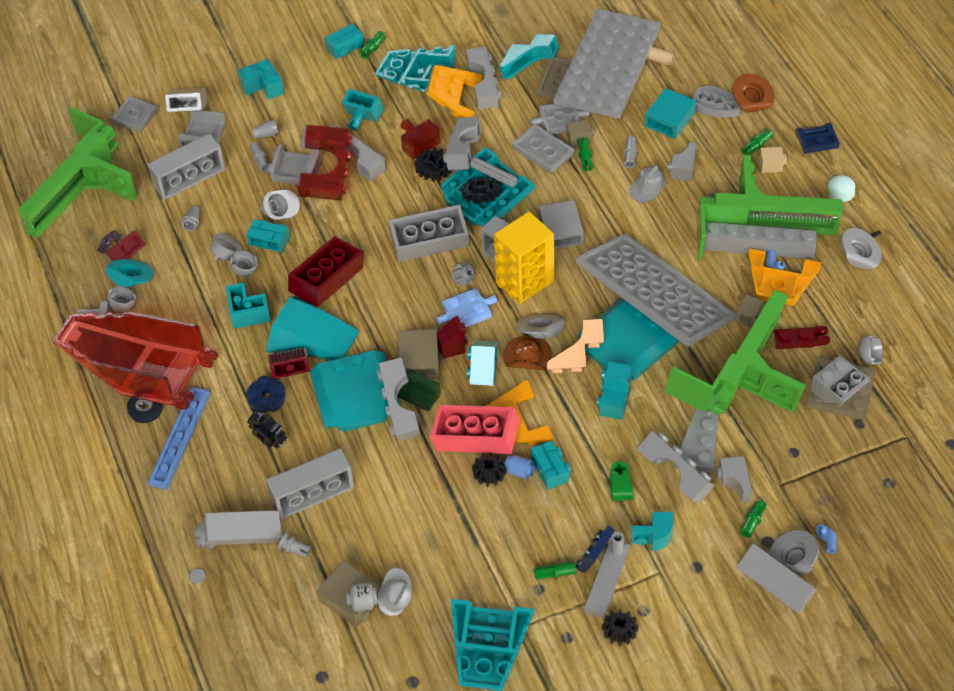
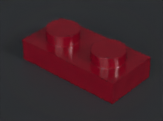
(126, 247)

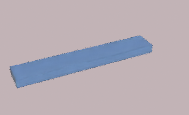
(178, 440)

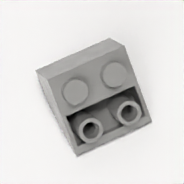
(838, 381)

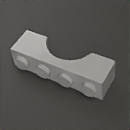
(485, 91)
(458, 150)
(369, 163)
(405, 422)
(693, 482)

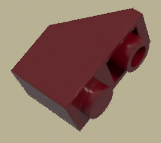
(452, 338)

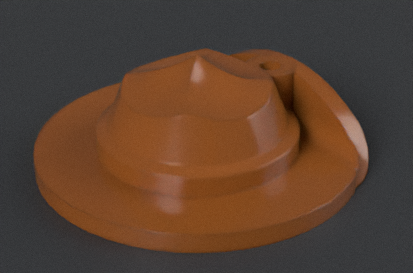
(752, 93)
(527, 353)

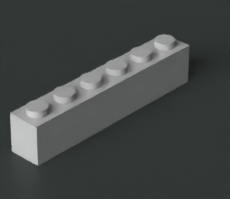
(741, 238)

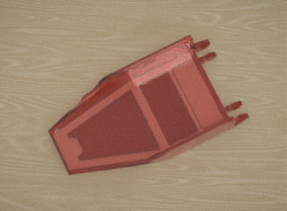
(137, 353)

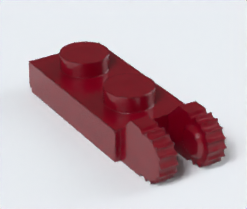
(801, 337)

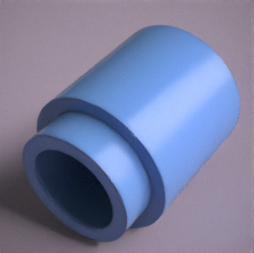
(519, 466)

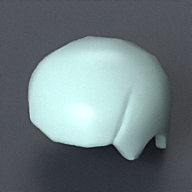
(841, 188)

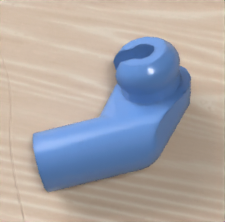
(771, 262)
(828, 537)

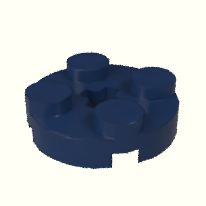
(266, 385)

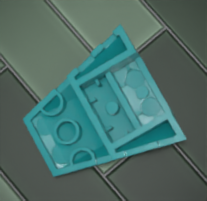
(414, 67)
(311, 327)
(487, 643)

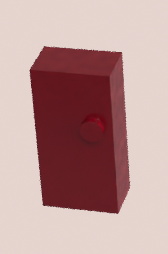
(325, 271)

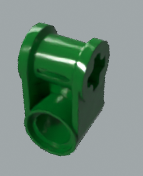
(620, 482)

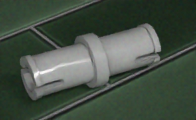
(630, 152)
(259, 157)

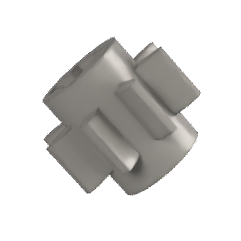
(463, 274)

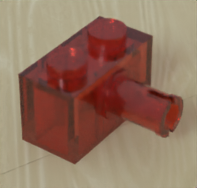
(419, 138)

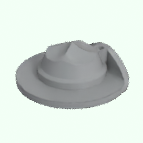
(861, 248)
(541, 325)
(796, 551)

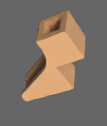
(574, 357)

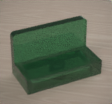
(420, 391)

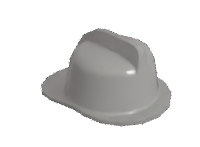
(647, 184)
(280, 204)
(224, 246)
(394, 592)

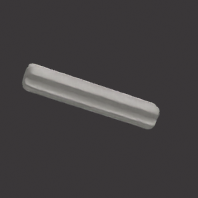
(493, 172)

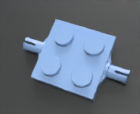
(468, 306)

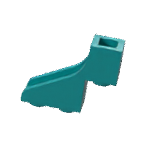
(520, 55)

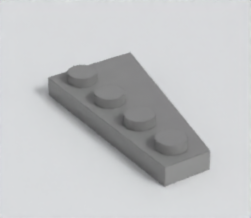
(700, 440)

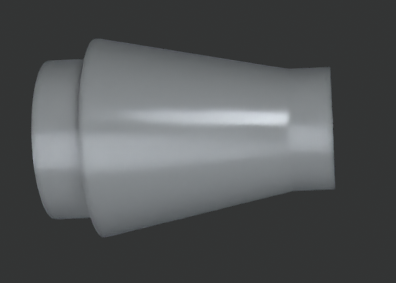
(266, 129)
(191, 219)

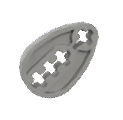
(723, 109)

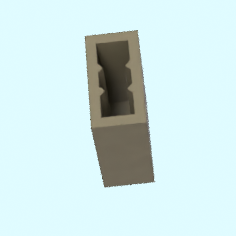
(420, 351)
(333, 593)

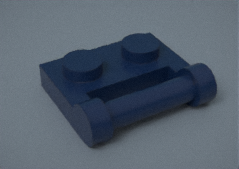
(817, 138)
(595, 549)

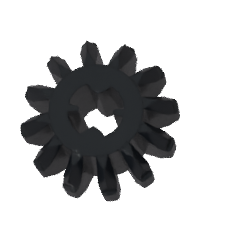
(489, 469)
(620, 627)

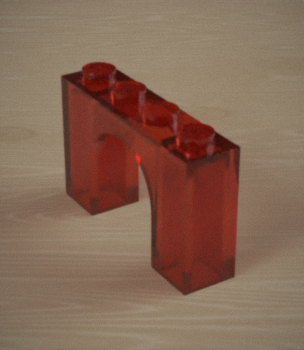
(328, 185)

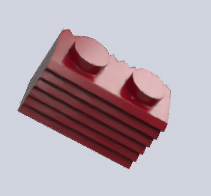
(289, 363)

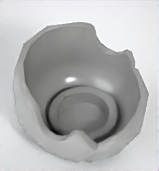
(243, 263)
(121, 299)
(870, 350)

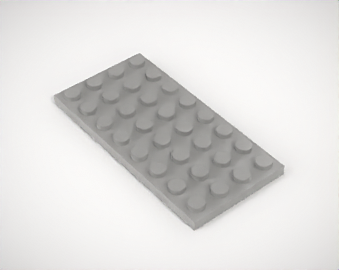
(607, 63)
(656, 289)

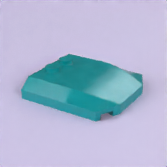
(483, 213)
(630, 339)
(350, 391)

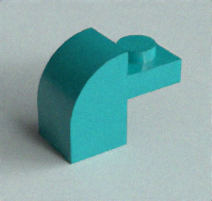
(658, 534)

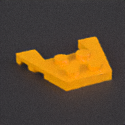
(446, 88)
(770, 279)
(517, 394)

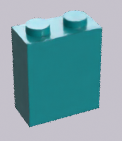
(670, 113)

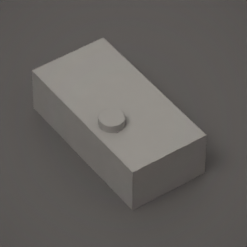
(186, 166)
(428, 233)
(310, 483)

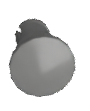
(294, 546)

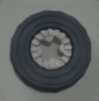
(140, 415)

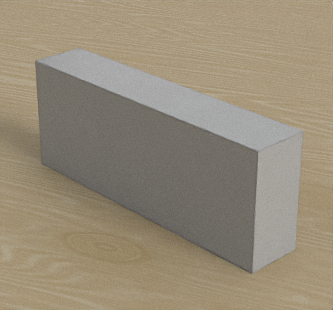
(242, 527)
(776, 578)

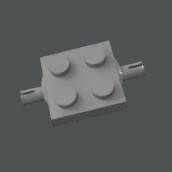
(555, 117)

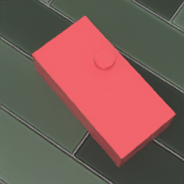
(475, 429)

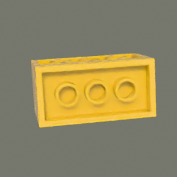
(524, 257)

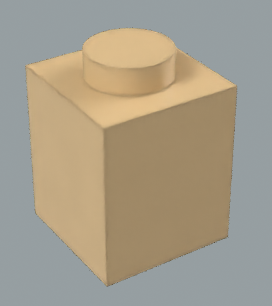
(772, 159)

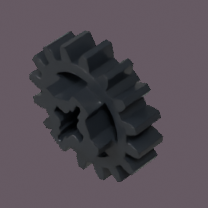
(431, 164)
(481, 190)
(266, 429)

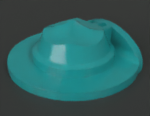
(129, 272)

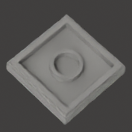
(134, 114)

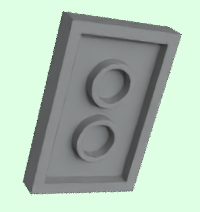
(543, 148)

